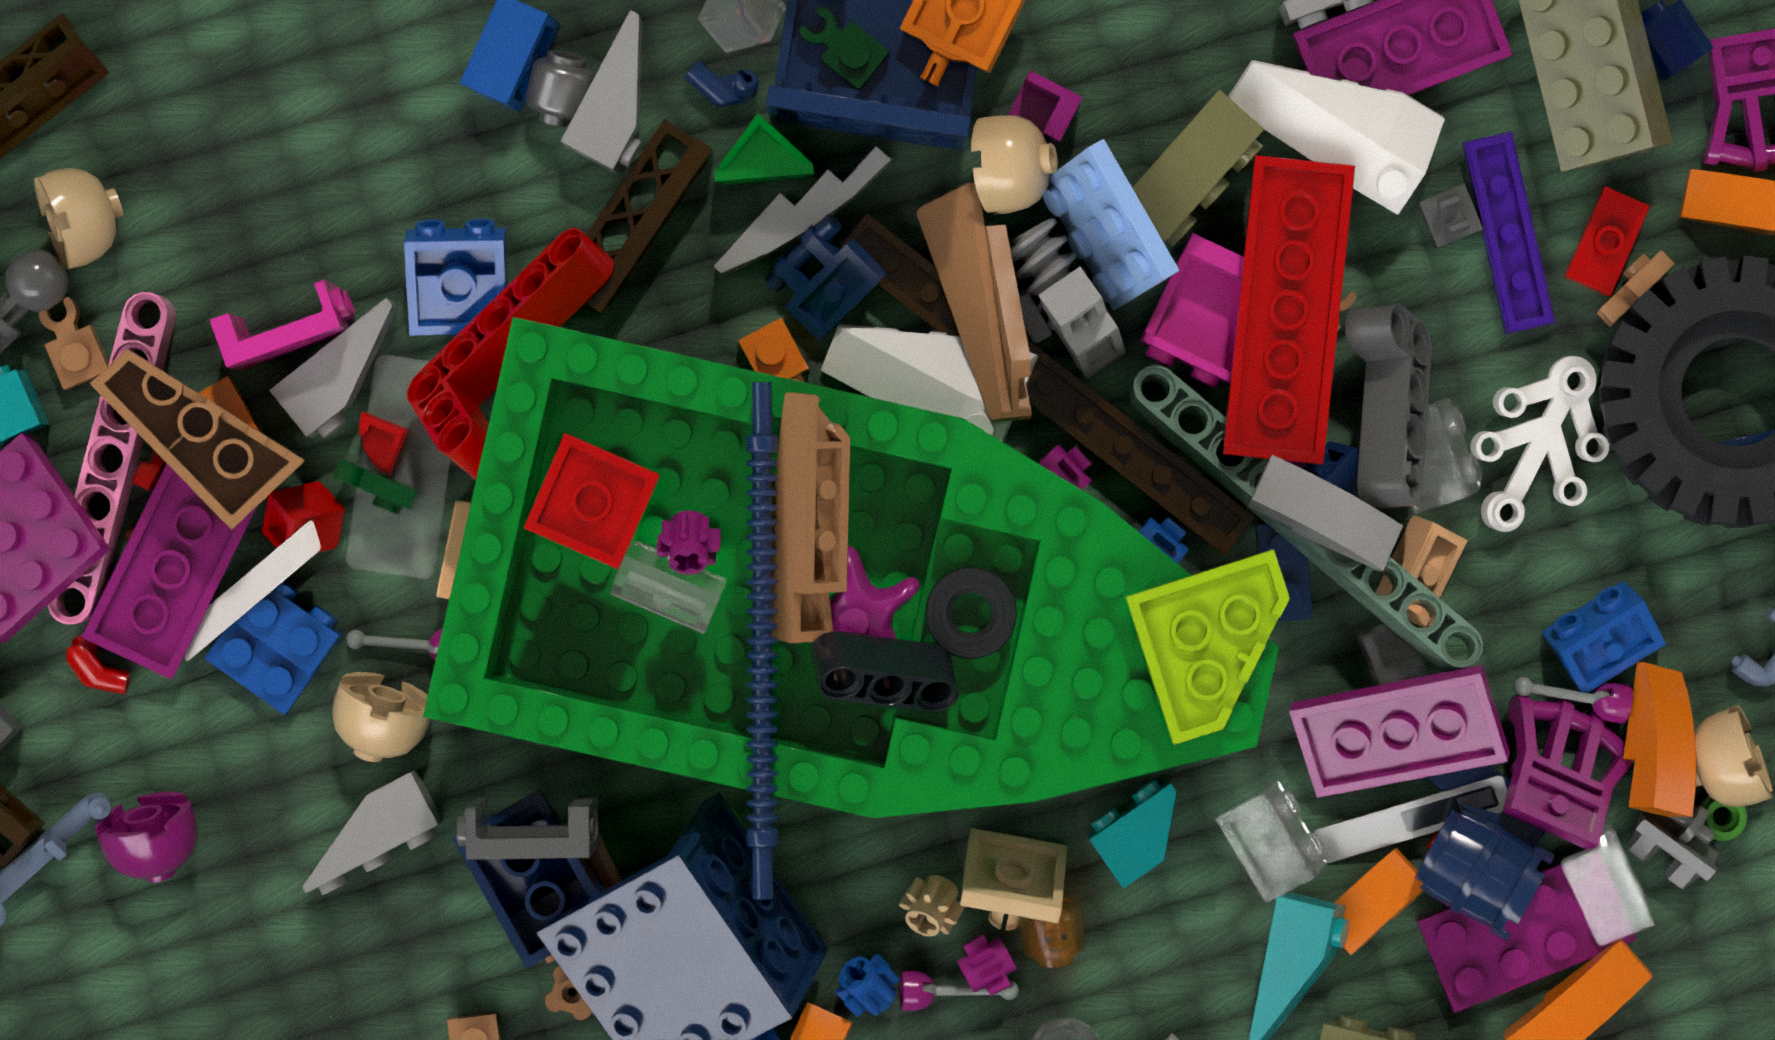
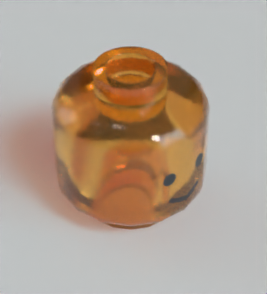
(1052, 942)

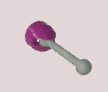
(356, 639)
(1610, 701)
(919, 991)

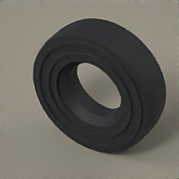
(971, 581)

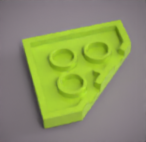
(1207, 638)

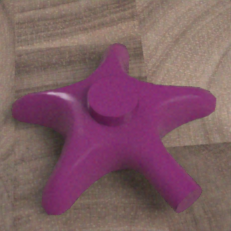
(865, 607)

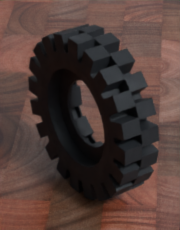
(1644, 392)

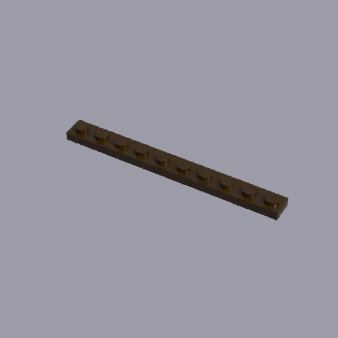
(1070, 403)

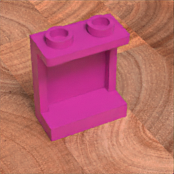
(1198, 313)
(243, 351)

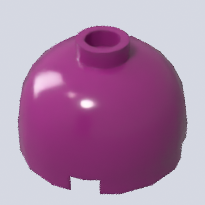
(149, 838)

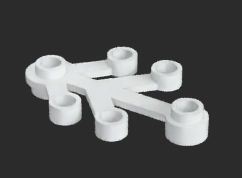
(1543, 437)

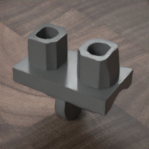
(1682, 838)

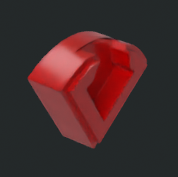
(382, 441)
(149, 473)

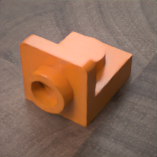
(774, 352)

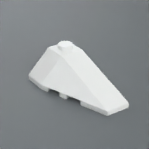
(1347, 124)
(912, 371)

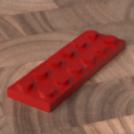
(1288, 309)

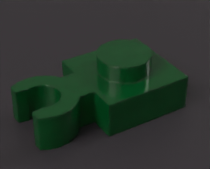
(850, 52)
(388, 492)

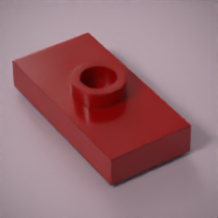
(1606, 241)

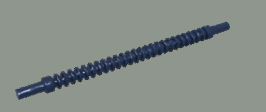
(762, 835)

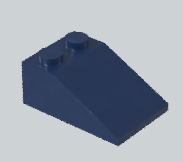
(531, 890)

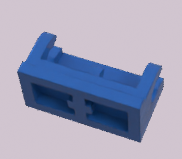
(507, 51)

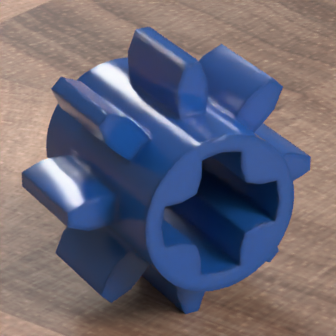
(1165, 537)
(867, 985)

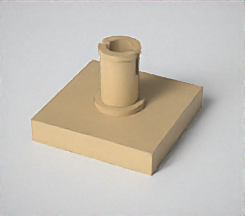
(1013, 877)

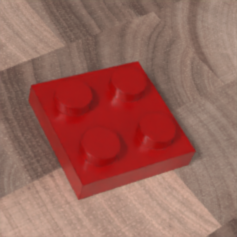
(592, 501)

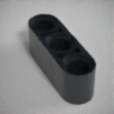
(884, 671)

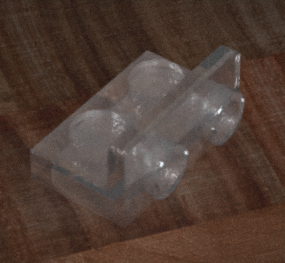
(1448, 465)
(1273, 841)

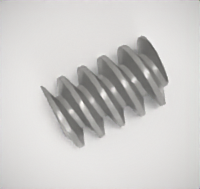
(1041, 259)

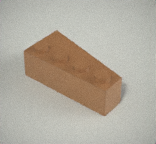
(203, 443)

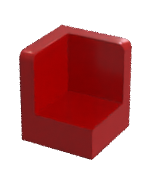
(295, 506)

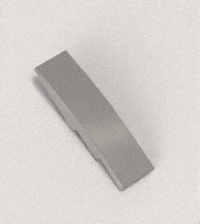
(784, 223)

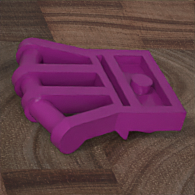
(1744, 71)
(1552, 795)

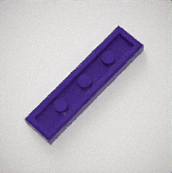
(1508, 232)

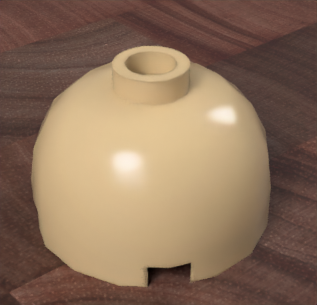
(1013, 163)
(78, 214)
(378, 718)
(1729, 761)

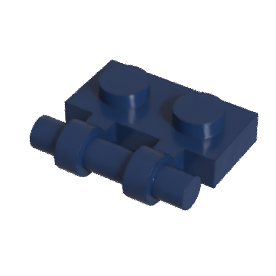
(836, 288)

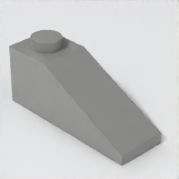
(610, 110)
(331, 379)

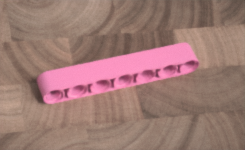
(108, 432)

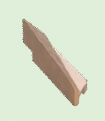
(983, 298)
(810, 519)

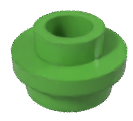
(1732, 827)

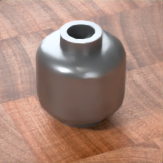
(558, 86)

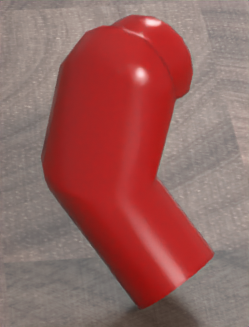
(91, 672)

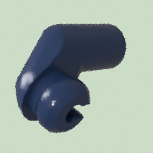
(725, 89)

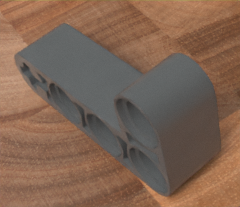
(1394, 403)

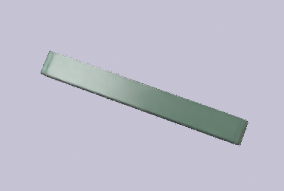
(1350, 576)

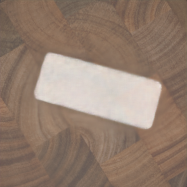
(406, 541)

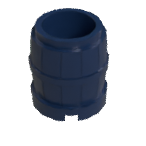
(1482, 871)

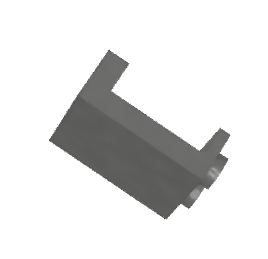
(573, 840)

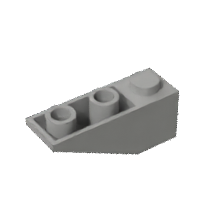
(383, 821)

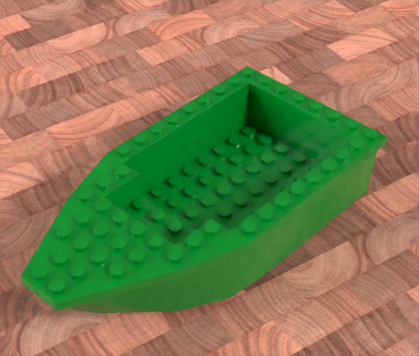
(560, 662)

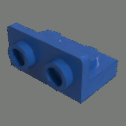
(1604, 637)

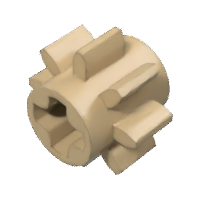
(931, 905)

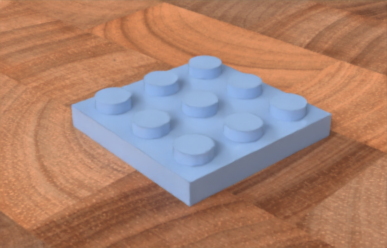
(1108, 226)

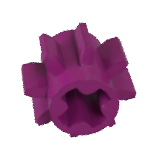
(1068, 465)
(688, 542)
(986, 965)

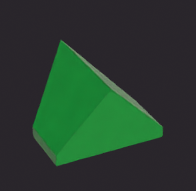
(762, 157)

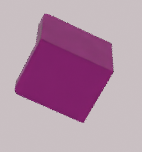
(1046, 106)

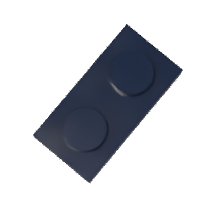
(1294, 570)

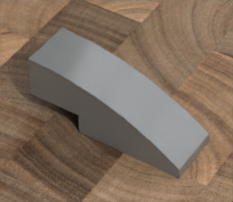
(1083, 322)
(1325, 513)

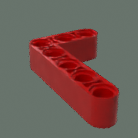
(468, 368)

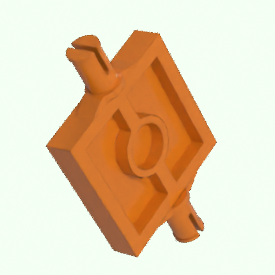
(961, 31)

